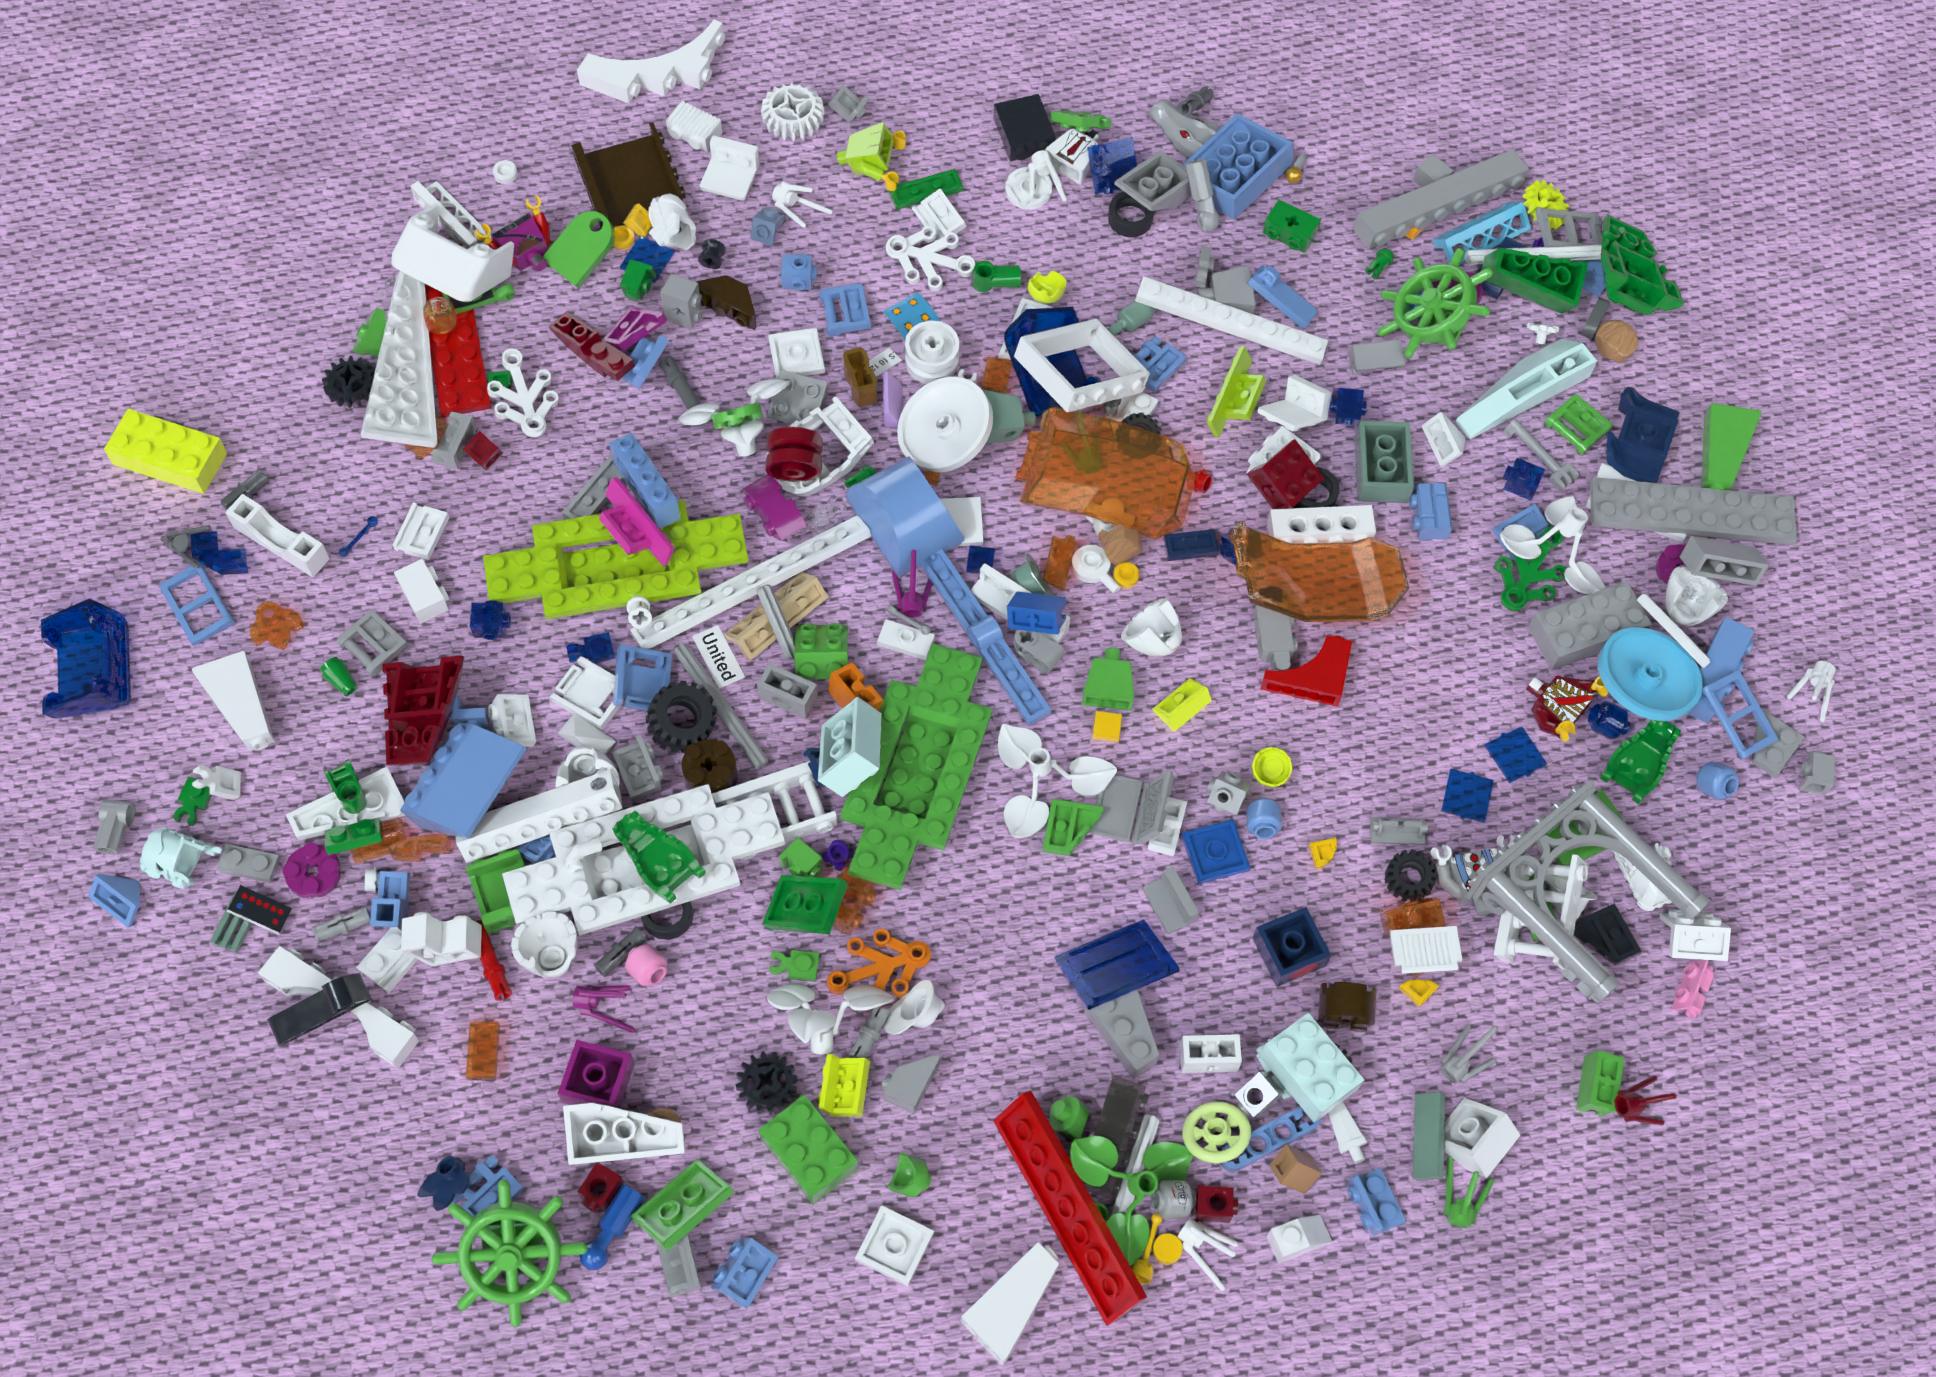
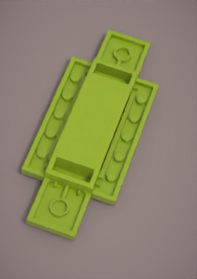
(606, 575)

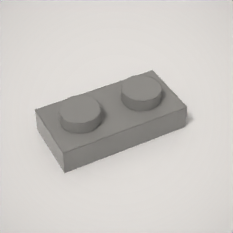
(248, 863)

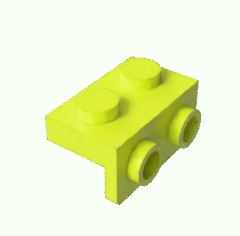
(844, 1086)

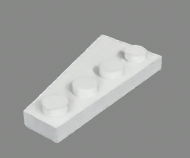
(327, 812)

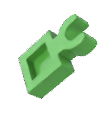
(800, 966)

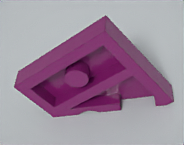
(634, 326)

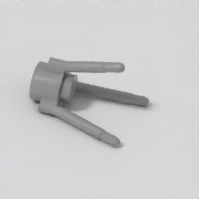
(1457, 1066)

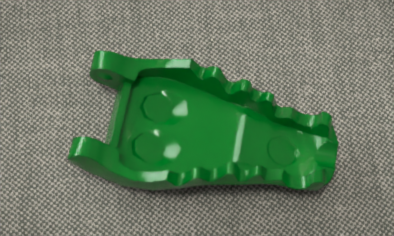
(1642, 759)
(658, 857)

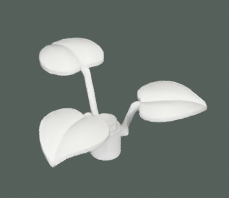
(745, 432)
(1570, 522)
(1021, 745)
(821, 1024)

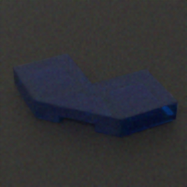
(224, 562)

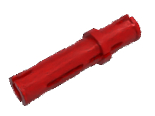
(493, 970)

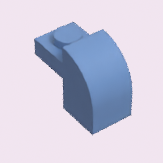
(392, 900)

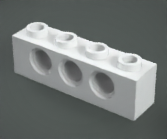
(1332, 519)

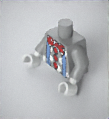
(1458, 870)

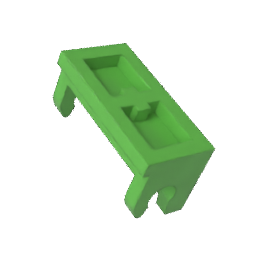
(1599, 1082)

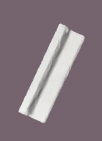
(446, 220)
(997, 590)

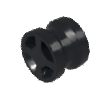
(712, 254)

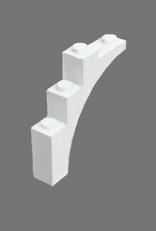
(626, 77)

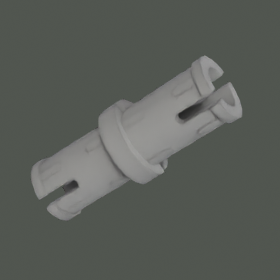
(341, 924)
(869, 1033)

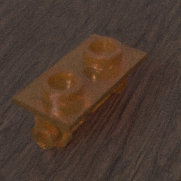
(1059, 561)

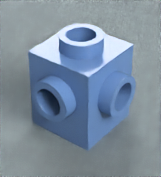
(798, 272)

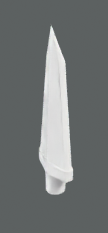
(1347, 1132)

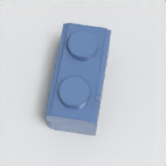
(1431, 511)

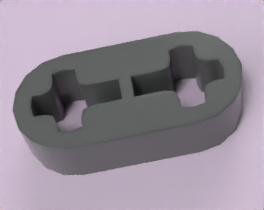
(1595, 318)

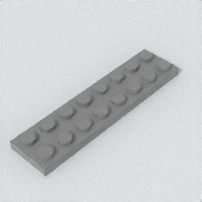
(1692, 511)

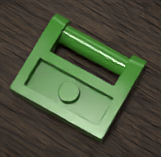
(1584, 419)

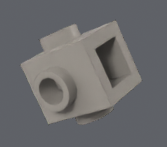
(1228, 792)

